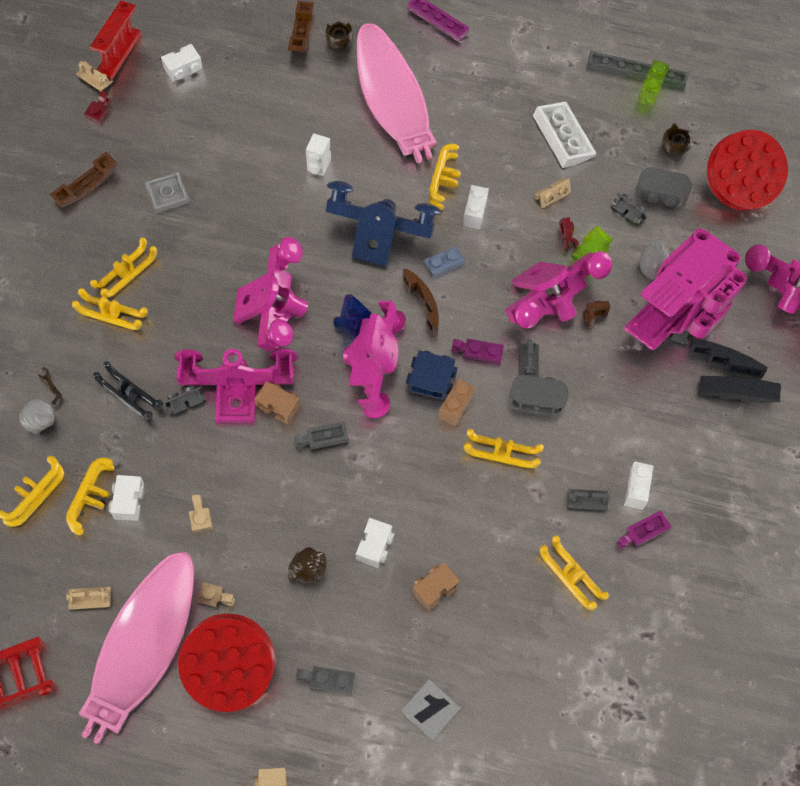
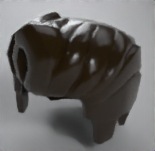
(339, 35)
(677, 140)
(307, 566)

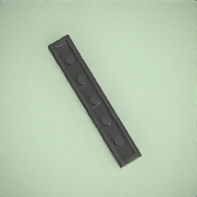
(633, 69)

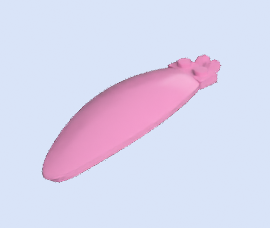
(393, 92)
(140, 644)

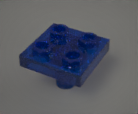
(351, 317)

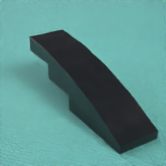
(733, 360)
(740, 388)

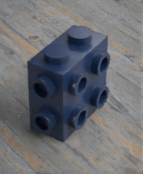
(431, 375)

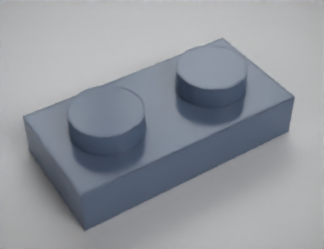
(444, 261)

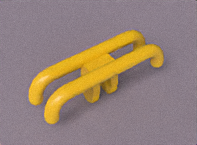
(443, 175)
(125, 270)
(109, 311)
(502, 450)
(86, 488)
(36, 496)
(572, 574)

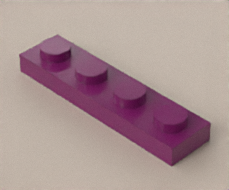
(438, 18)

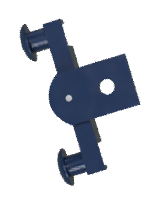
(378, 222)

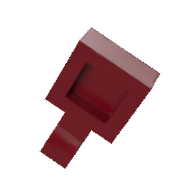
(98, 110)
(567, 230)

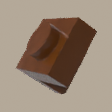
(594, 310)

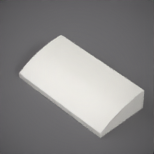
(564, 134)

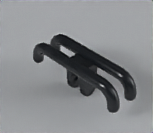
(127, 392)

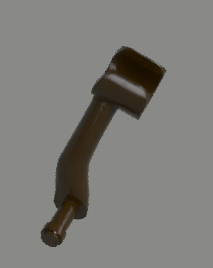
(46, 378)

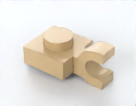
(200, 518)
(212, 595)

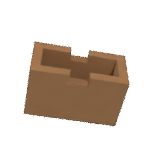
(276, 400)
(457, 402)
(432, 587)

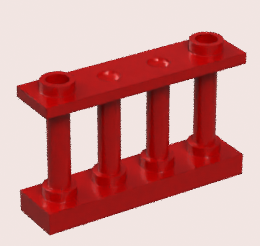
(118, 48)
(12, 656)

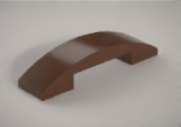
(302, 26)
(85, 183)
(414, 284)

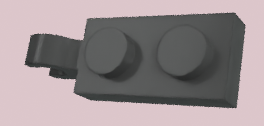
(323, 436)
(328, 679)

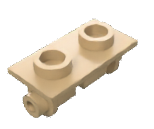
(93, 76)
(555, 192)
(89, 598)

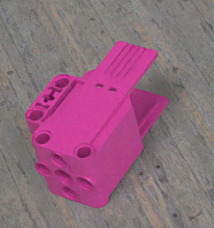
(689, 291)

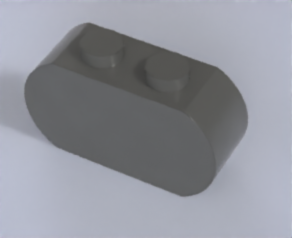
(663, 187)
(538, 394)

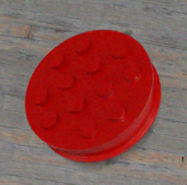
(747, 170)
(226, 662)

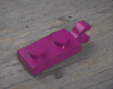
(479, 350)
(645, 530)

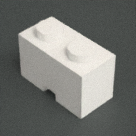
(182, 63)
(318, 154)
(475, 207)
(638, 485)
(125, 499)
(376, 539)

